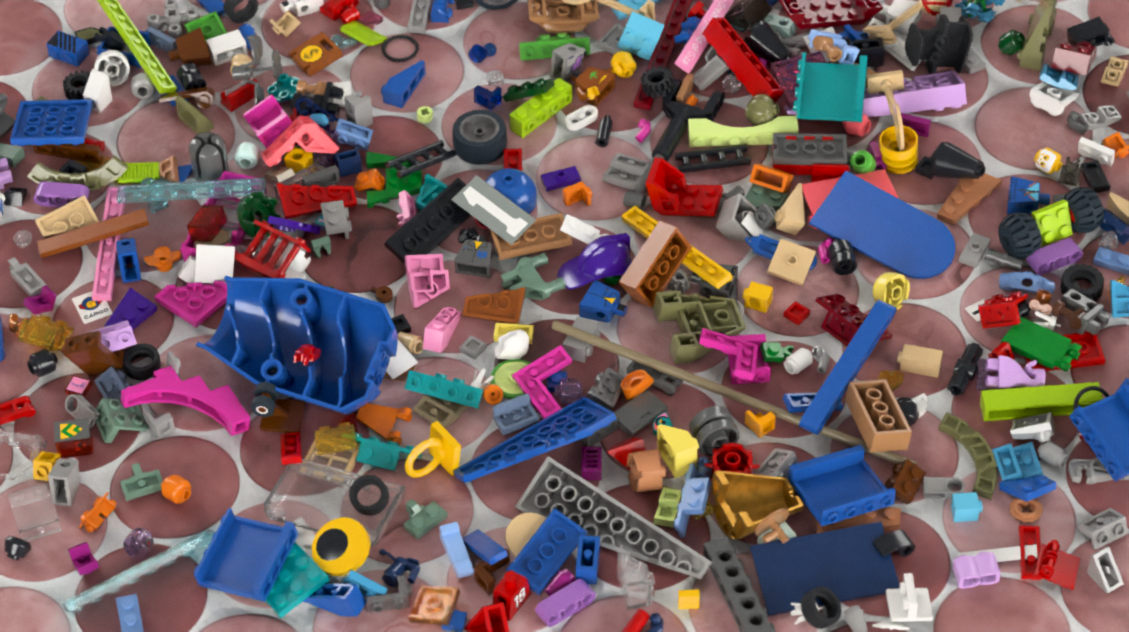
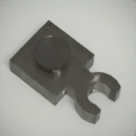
(1070, 172)

